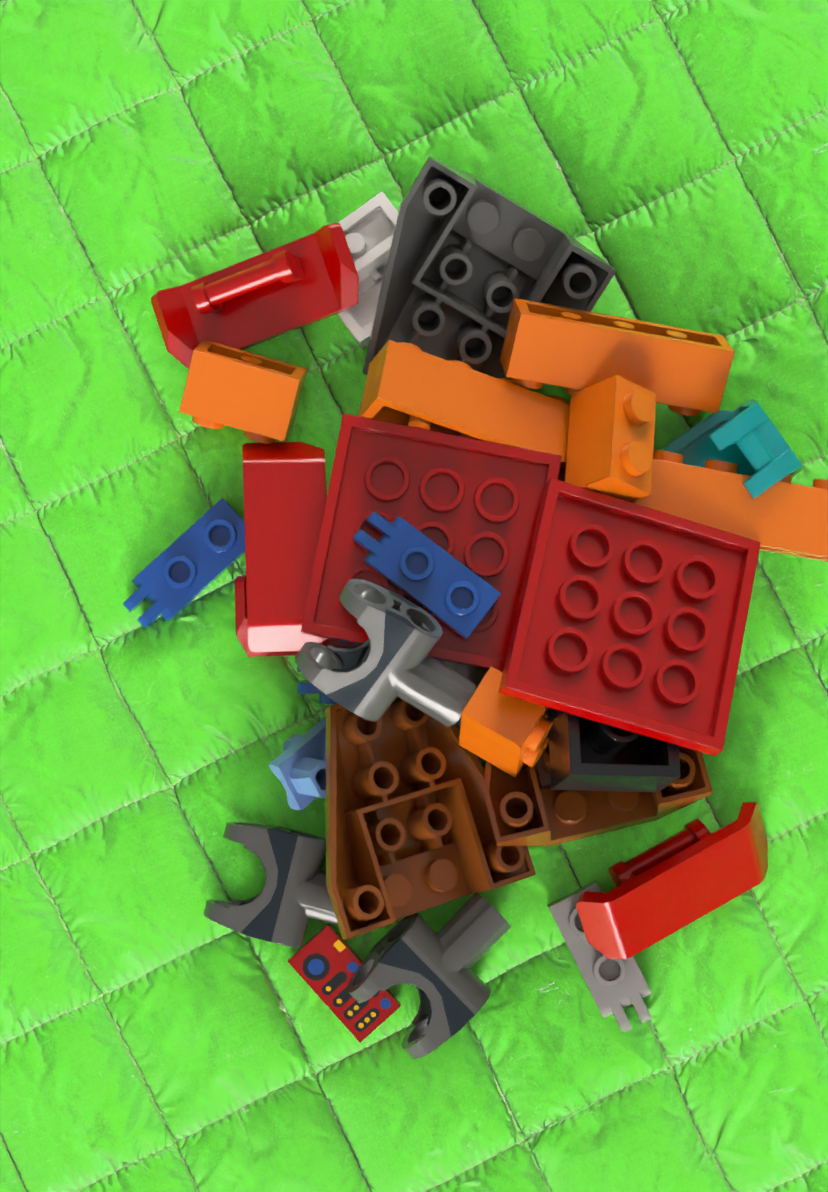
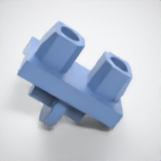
(303, 766)

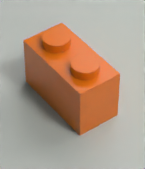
(242, 392)
(612, 439)
(503, 727)

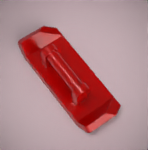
(260, 295)
(282, 529)
(675, 884)

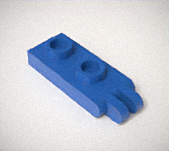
(189, 564)
(427, 574)

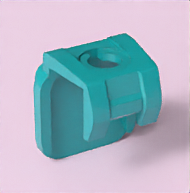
(744, 439)

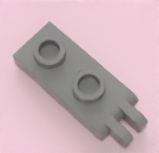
(610, 981)

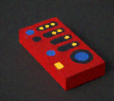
(327, 968)

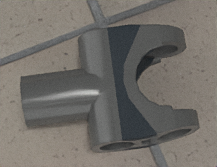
(389, 662)
(292, 887)
(438, 968)

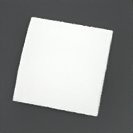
(369, 239)

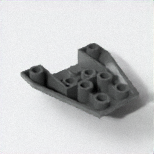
(464, 259)

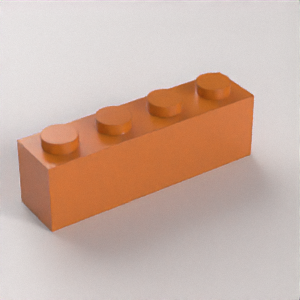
(586, 347)
(454, 399)
(783, 518)

